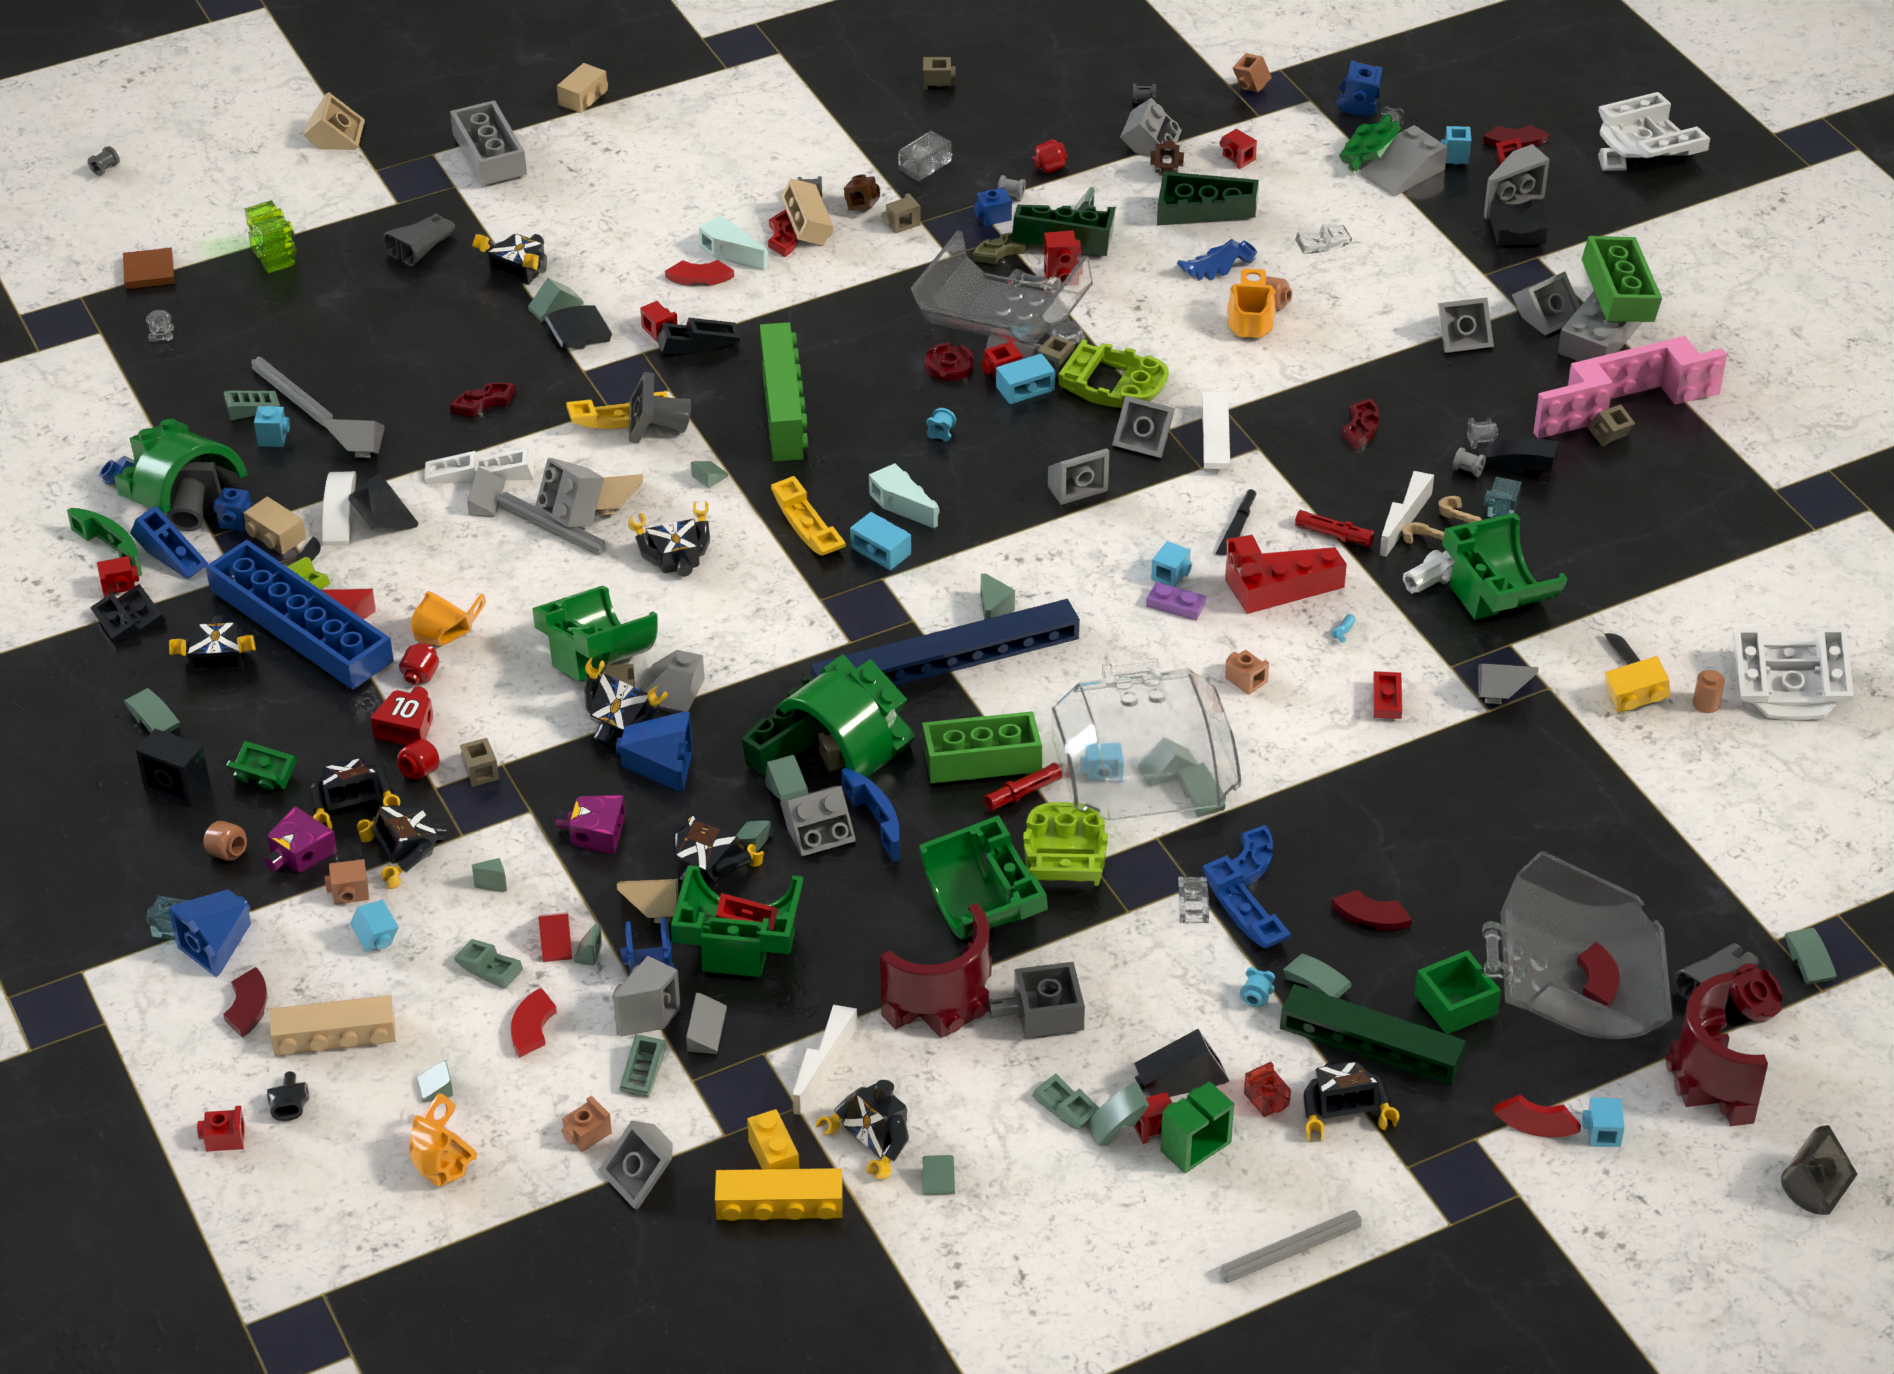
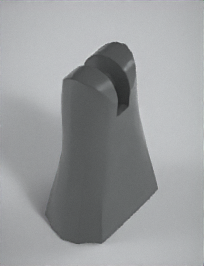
(418, 239)
(1721, 962)

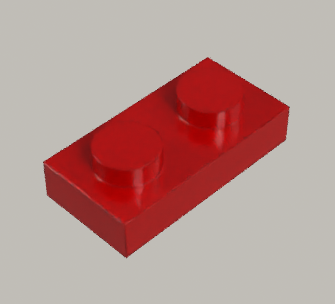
(1387, 695)

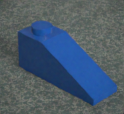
(167, 543)

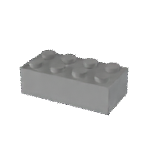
(488, 143)
(1591, 335)

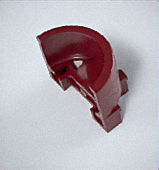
(942, 993)
(1705, 1066)

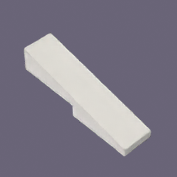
(1215, 430)
(463, 467)
(1402, 514)
(819, 1062)

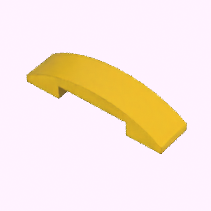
(601, 417)
(804, 519)

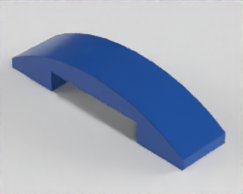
(863, 791)
(1241, 905)

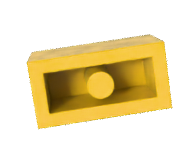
(1637, 684)
(772, 1142)

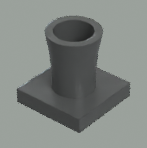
(656, 410)
(192, 487)

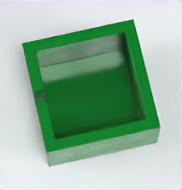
(1457, 992)
(1197, 1126)

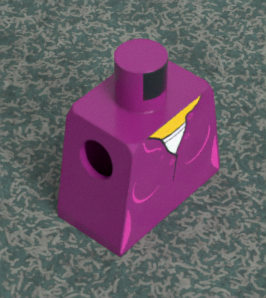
(594, 822)
(299, 842)

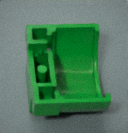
(161, 455)
(1491, 569)
(588, 628)
(859, 712)
(961, 879)
(731, 944)

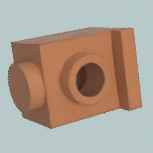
(1246, 671)
(587, 1125)

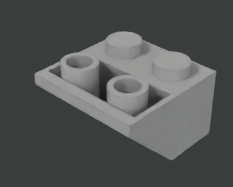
(1149, 126)
(569, 493)
(818, 820)
(646, 998)

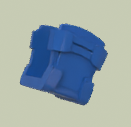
(1360, 89)
(635, 957)

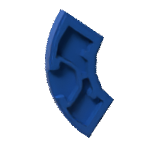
(1255, 855)

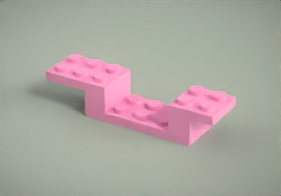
(1594, 381)

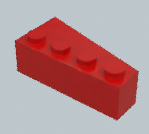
(1288, 578)

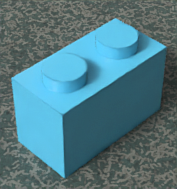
(1025, 378)
(880, 541)

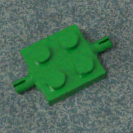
(1369, 142)

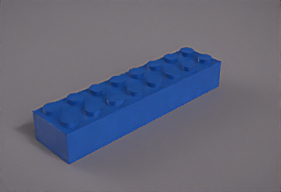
(300, 614)

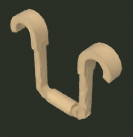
(1446, 509)

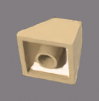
(334, 125)
(616, 492)
(652, 897)

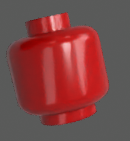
(1050, 156)
(419, 663)
(418, 759)

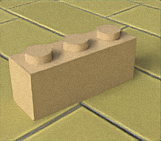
(807, 212)

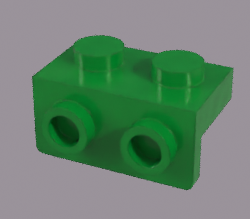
(263, 765)

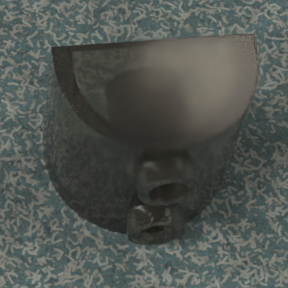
(1818, 1173)

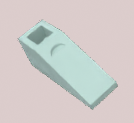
(732, 244)
(900, 495)

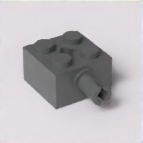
(1044, 999)

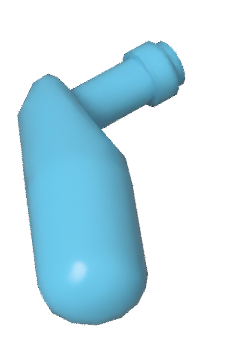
(1343, 628)

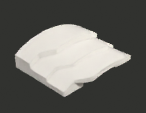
(1643, 129)
(1793, 676)

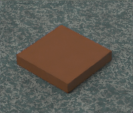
(148, 268)

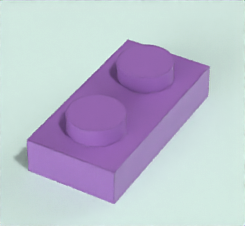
(1176, 601)

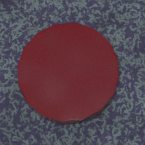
(949, 362)
(1756, 992)

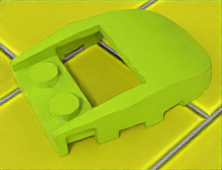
(1142, 377)
(1061, 829)

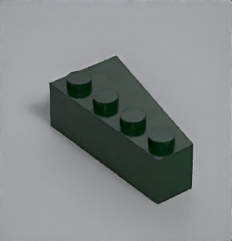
(1205, 198)
(1089, 226)
(781, 735)

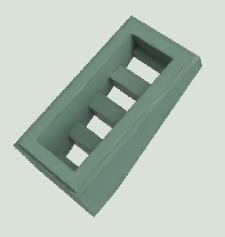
(245, 403)
(648, 1045)

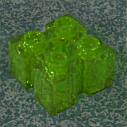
(270, 236)

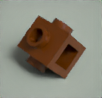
(1165, 149)
(861, 193)

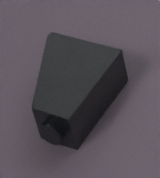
(1180, 1067)

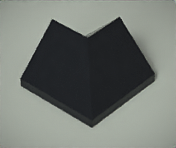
(381, 505)

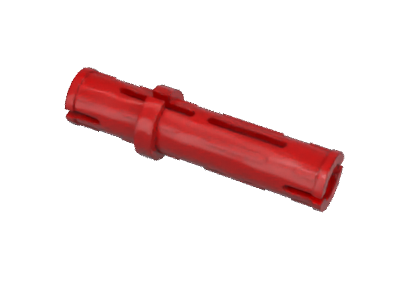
(1341, 530)
(1013, 791)

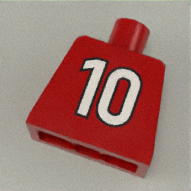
(403, 717)

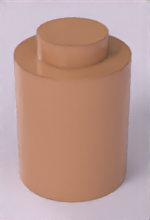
(1708, 691)

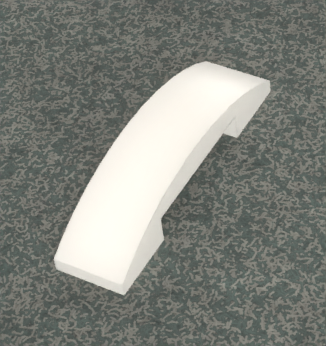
(337, 508)

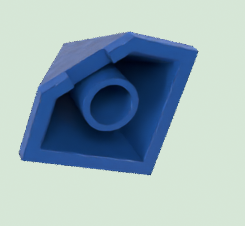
(659, 749)
(211, 928)

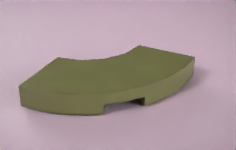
(994, 250)

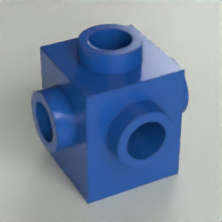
(230, 508)

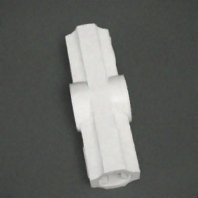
(1434, 569)

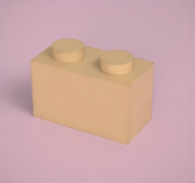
(582, 87)
(274, 525)

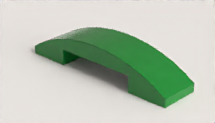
(91, 525)

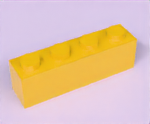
(779, 1194)

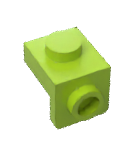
(306, 570)

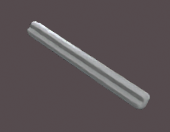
(290, 390)
(542, 519)
(1290, 1246)

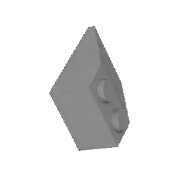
(1407, 161)
(1518, 178)

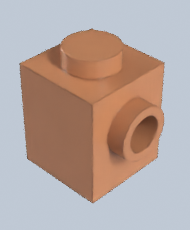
(1252, 72)
(348, 881)

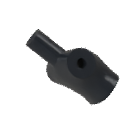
(288, 1099)

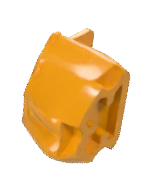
(1251, 306)
(441, 622)
(436, 1150)

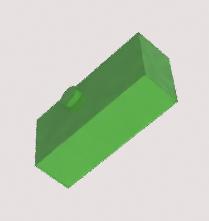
(1621, 279)
(982, 747)

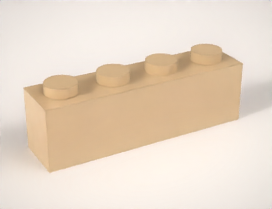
(332, 1025)

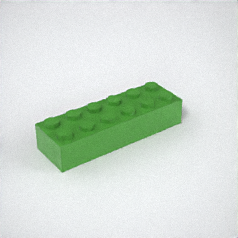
(783, 391)

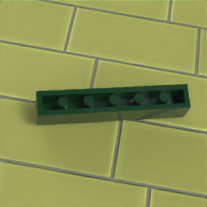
(1372, 1034)

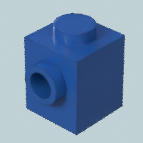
(993, 206)

